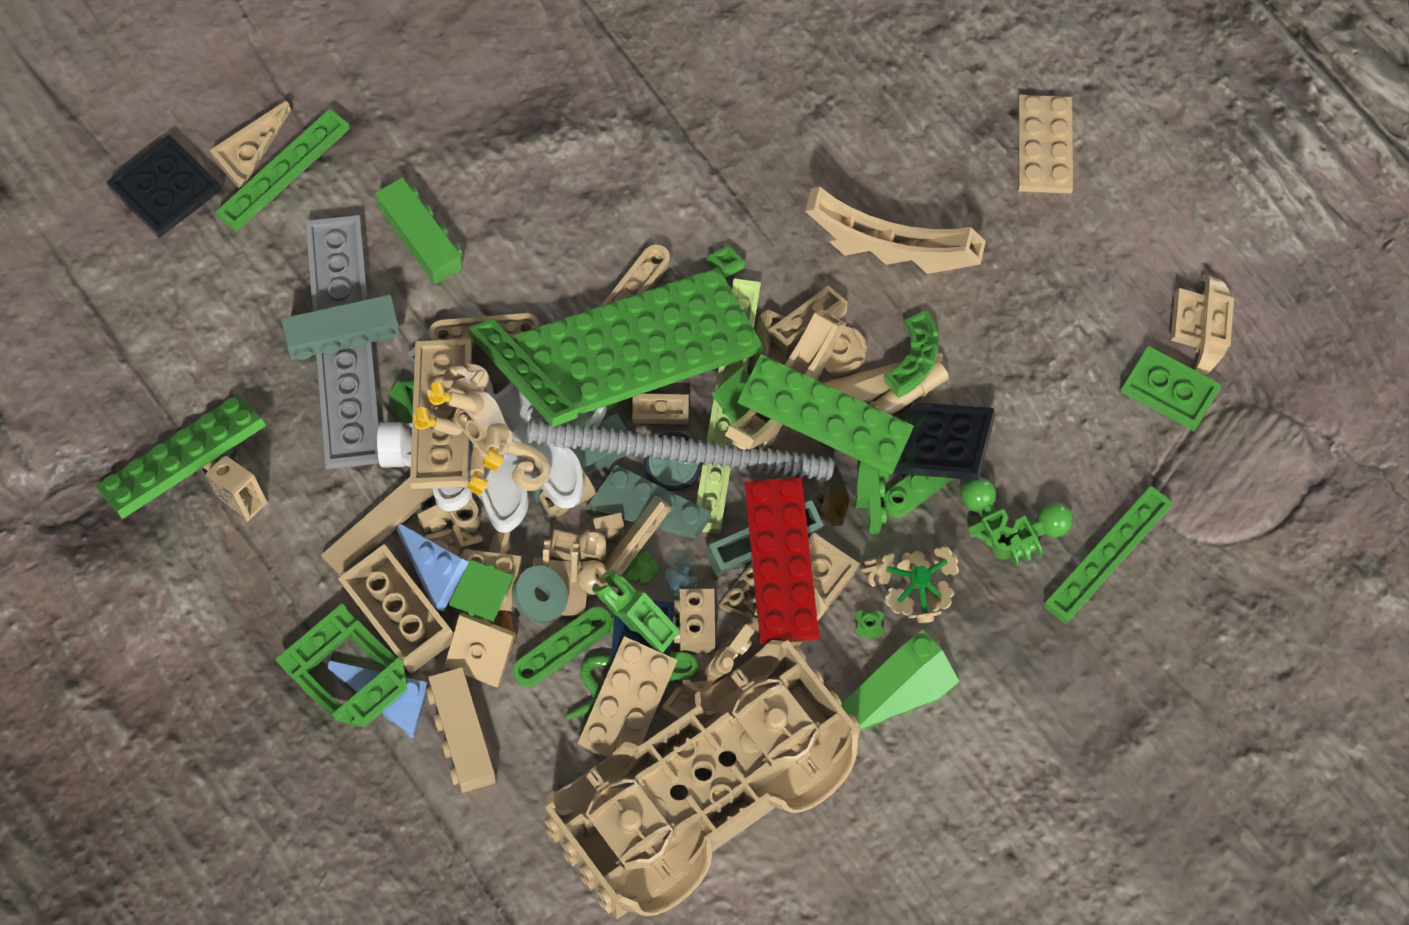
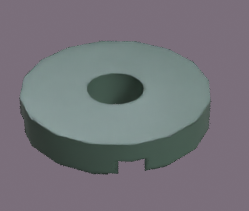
(554, 590)

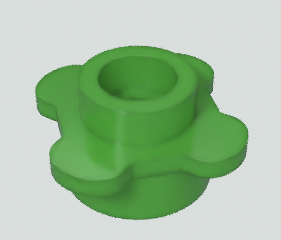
(866, 631)

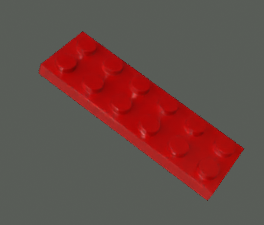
(781, 560)

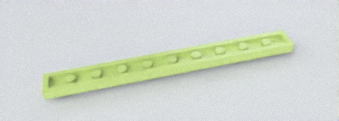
(715, 480)

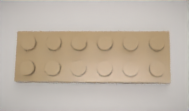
(438, 457)

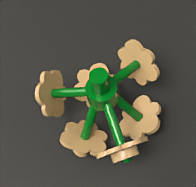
(918, 573)

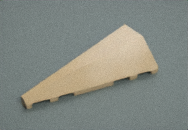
(866, 385)

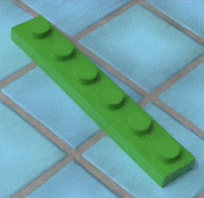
(282, 170)
(523, 372)
(1108, 555)

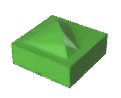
(727, 261)

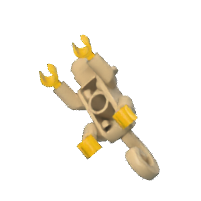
(484, 425)

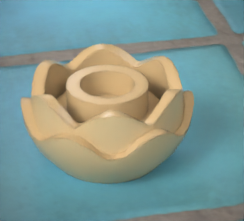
(591, 574)

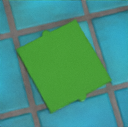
(728, 395)
(481, 590)

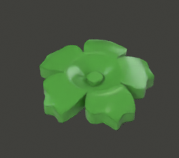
(642, 568)

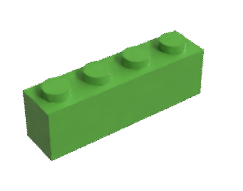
(419, 230)

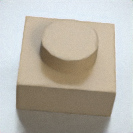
(610, 526)

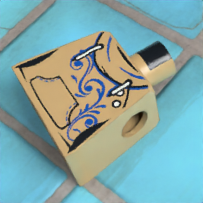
(230, 478)

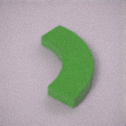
(921, 358)

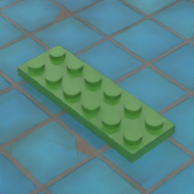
(825, 414)
(180, 456)

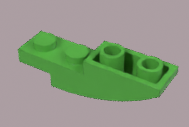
(868, 494)

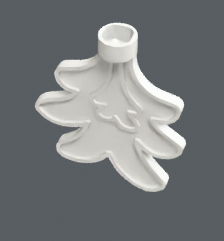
(502, 498)

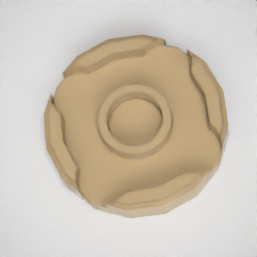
(847, 354)

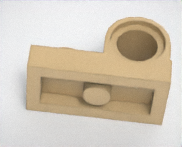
(436, 519)

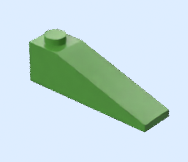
(908, 679)

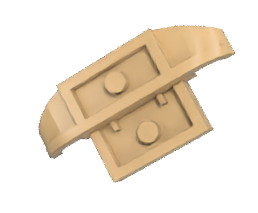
(1204, 321)

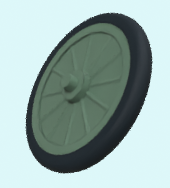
(672, 474)

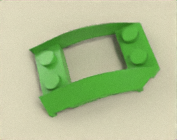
(321, 642)

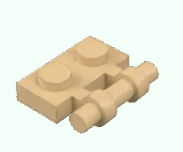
(733, 644)

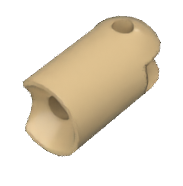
(592, 547)

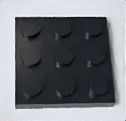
(164, 186)
(946, 441)

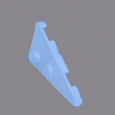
(435, 566)
(404, 711)

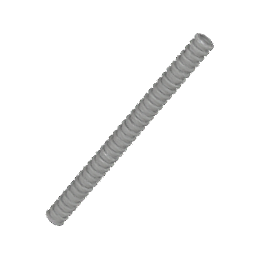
(680, 449)

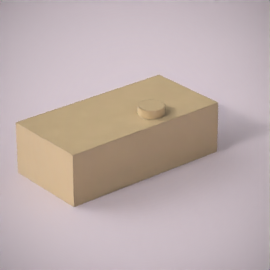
(397, 608)

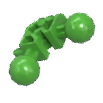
(1052, 520)

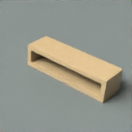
(461, 729)

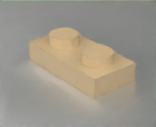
(660, 409)

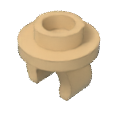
(870, 567)

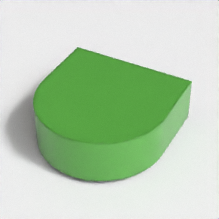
(685, 668)

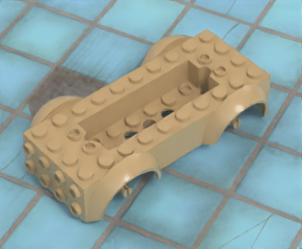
(654, 850)

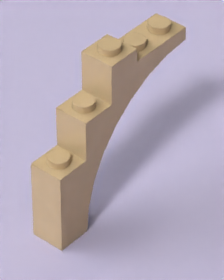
(891, 242)
(807, 358)

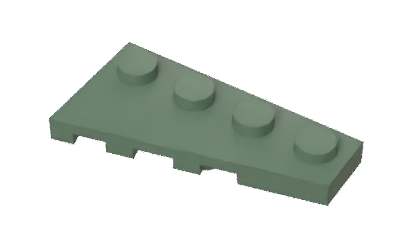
(631, 494)

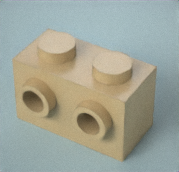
(697, 620)

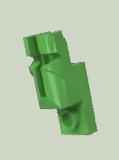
(637, 611)

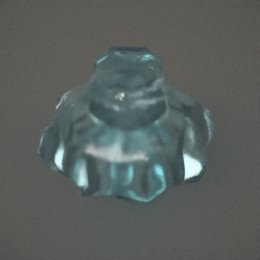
(680, 579)

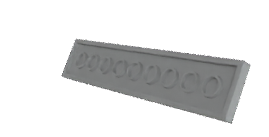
(347, 375)

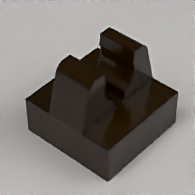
(833, 506)

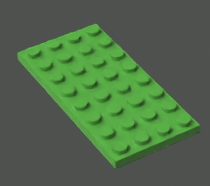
(643, 341)

